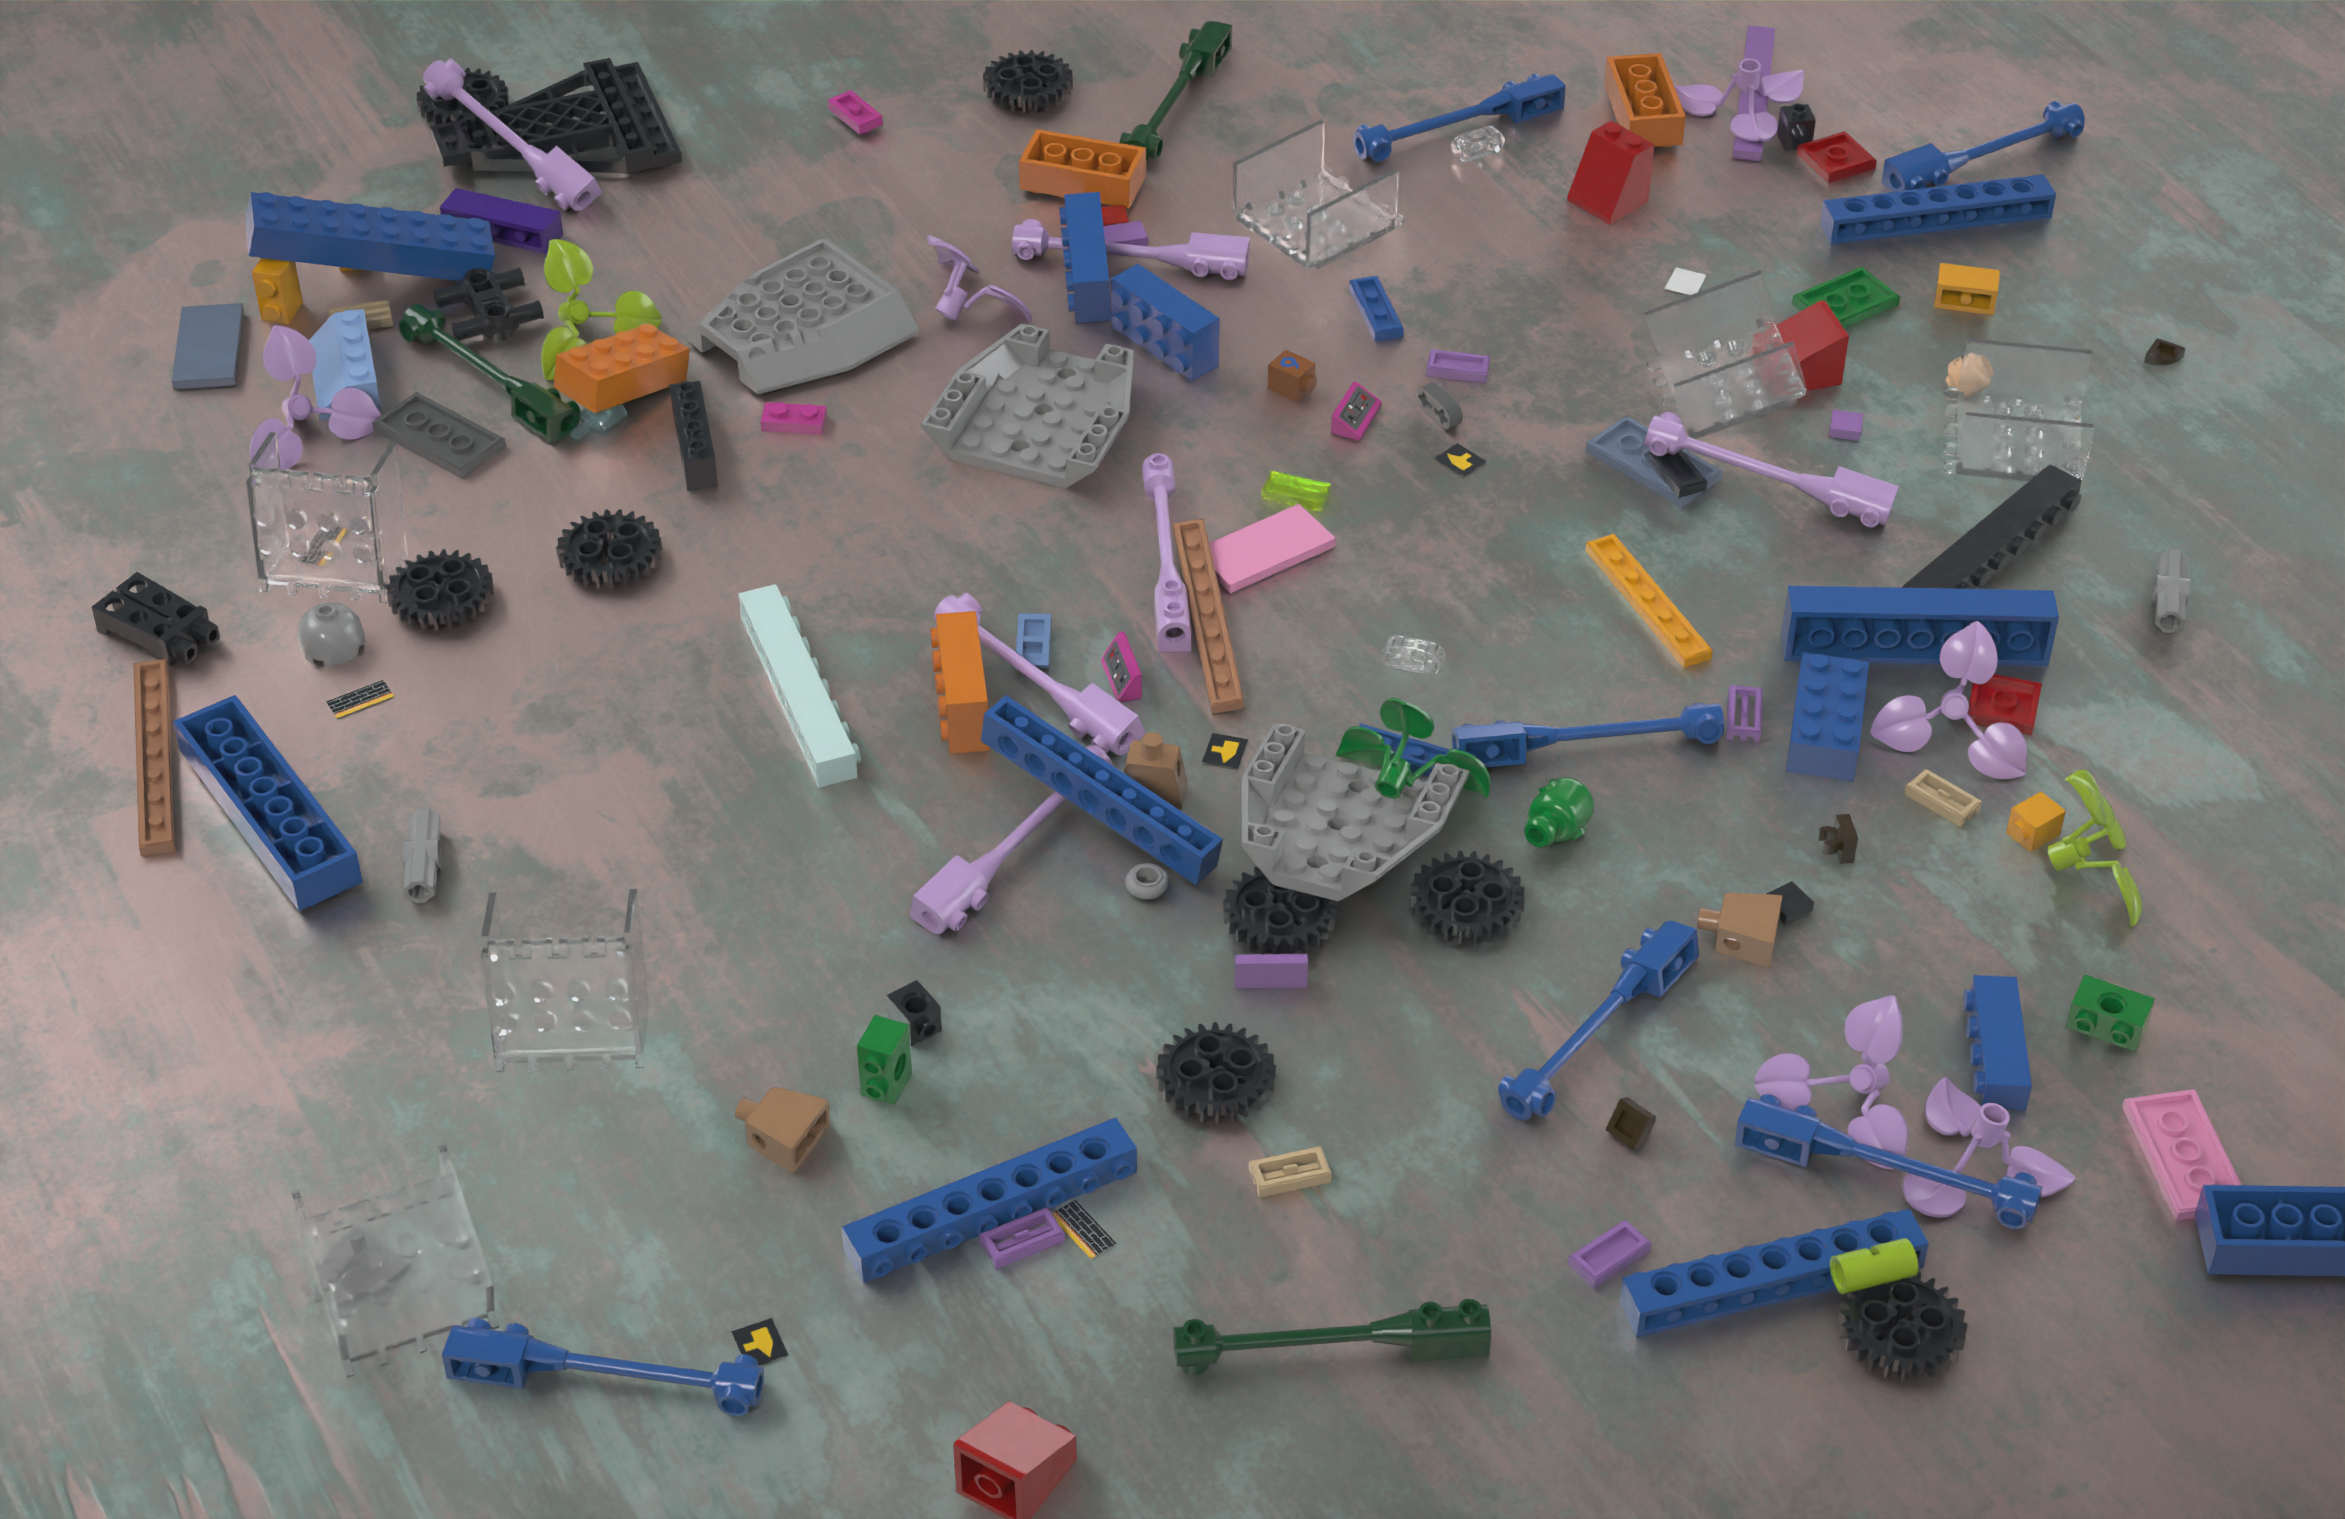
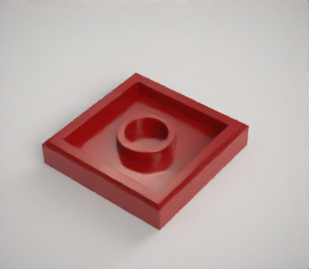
(1836, 157)
(2005, 701)

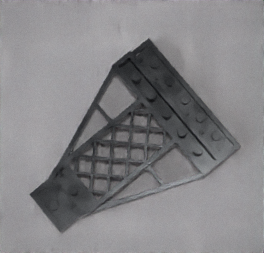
(616, 100)

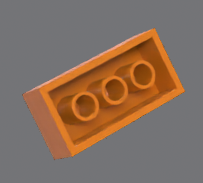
(1645, 98)
(1076, 164)
(621, 367)
(959, 681)

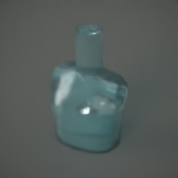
(599, 422)

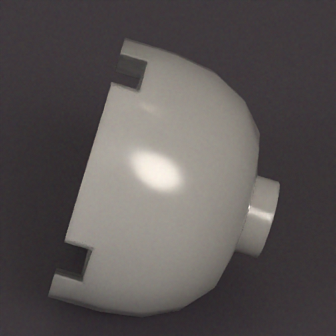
(330, 634)

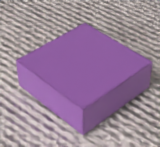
(1846, 425)

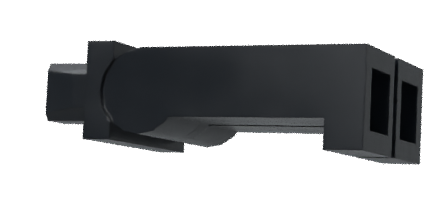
(155, 619)

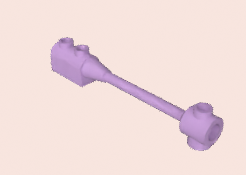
(554, 170)
(1201, 255)
(1844, 493)
(1170, 592)
(1089, 711)
(965, 884)

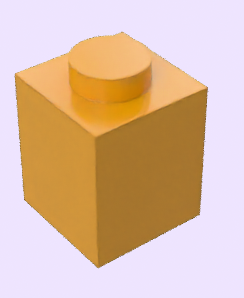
(2035, 821)

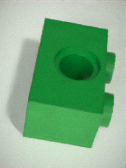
(2110, 1012)
(884, 1059)

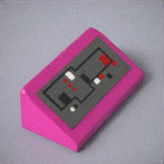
(1355, 412)
(1122, 669)

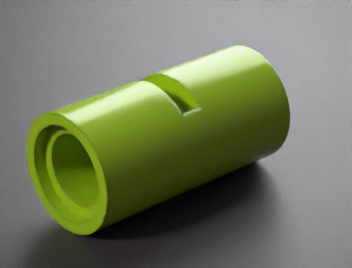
(1873, 1267)

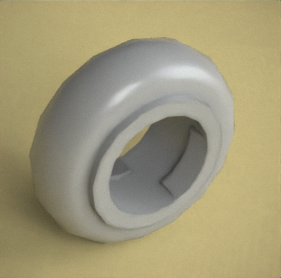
(1148, 890)

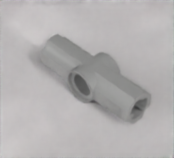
(2171, 591)
(422, 855)

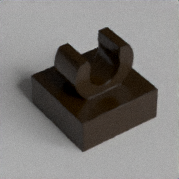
(1840, 839)
(1631, 1123)

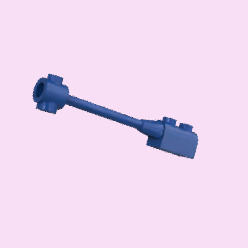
(1519, 101)
(1930, 165)
(1508, 742)
(1650, 969)
(1799, 1133)
(508, 1356)

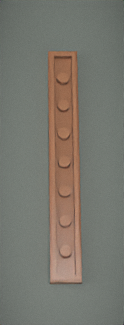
(1208, 616)
(154, 758)

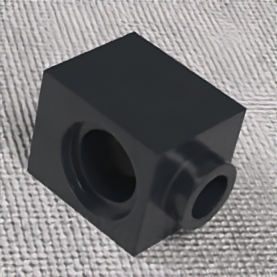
(1795, 125)
(918, 1009)

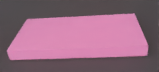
(1268, 547)
(2179, 1147)

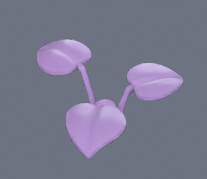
(1762, 126)
(954, 297)
(288, 356)
(1906, 727)
(1876, 1032)
(1954, 1112)

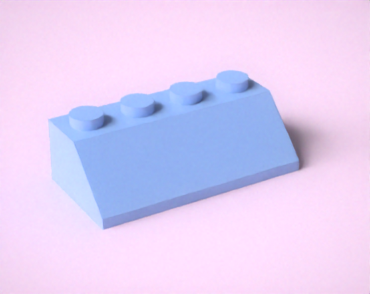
(343, 358)

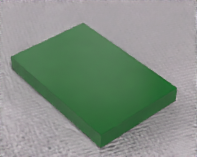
(1850, 296)

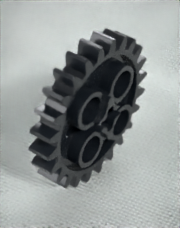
(1028, 80)
(484, 88)
(630, 552)
(440, 589)
(1467, 897)
(1276, 915)
(1215, 1072)
(1903, 1327)

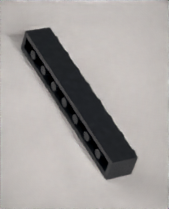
(2003, 533)

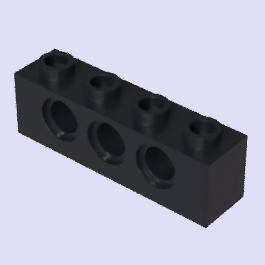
(693, 435)

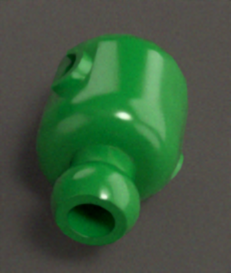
(1559, 812)

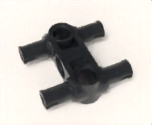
(491, 310)

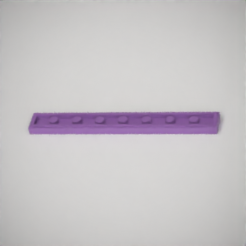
(1758, 47)

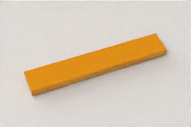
(1649, 601)

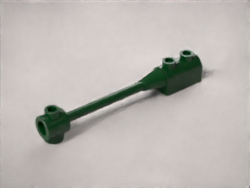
(1201, 56)
(530, 403)
(1428, 1332)

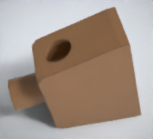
(1158, 768)
(1744, 926)
(784, 1125)

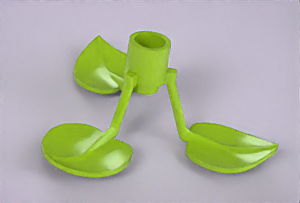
(565, 270)
(2074, 850)

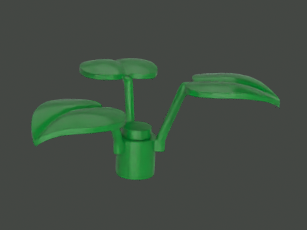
(1369, 746)

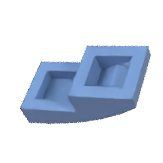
(1034, 638)

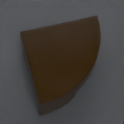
(2164, 353)

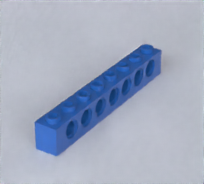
(1937, 209)
(1101, 790)
(989, 1199)
(1755, 1274)

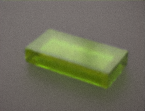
(1296, 490)

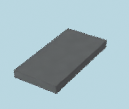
(439, 435)

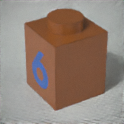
(1291, 375)

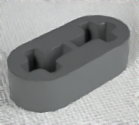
(1439, 405)

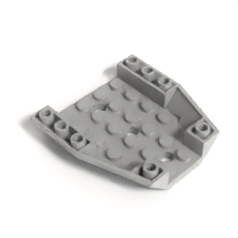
(805, 319)
(997, 403)
(1300, 799)

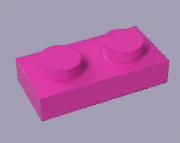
(855, 112)
(793, 418)

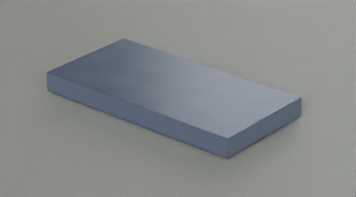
(208, 346)
(1625, 451)

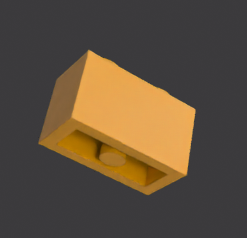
(1966, 289)
(277, 290)

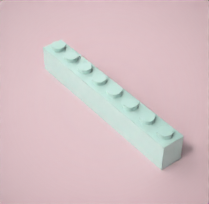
(798, 686)

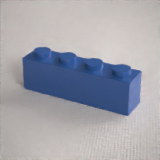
(1998, 1042)

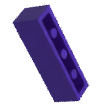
(509, 221)

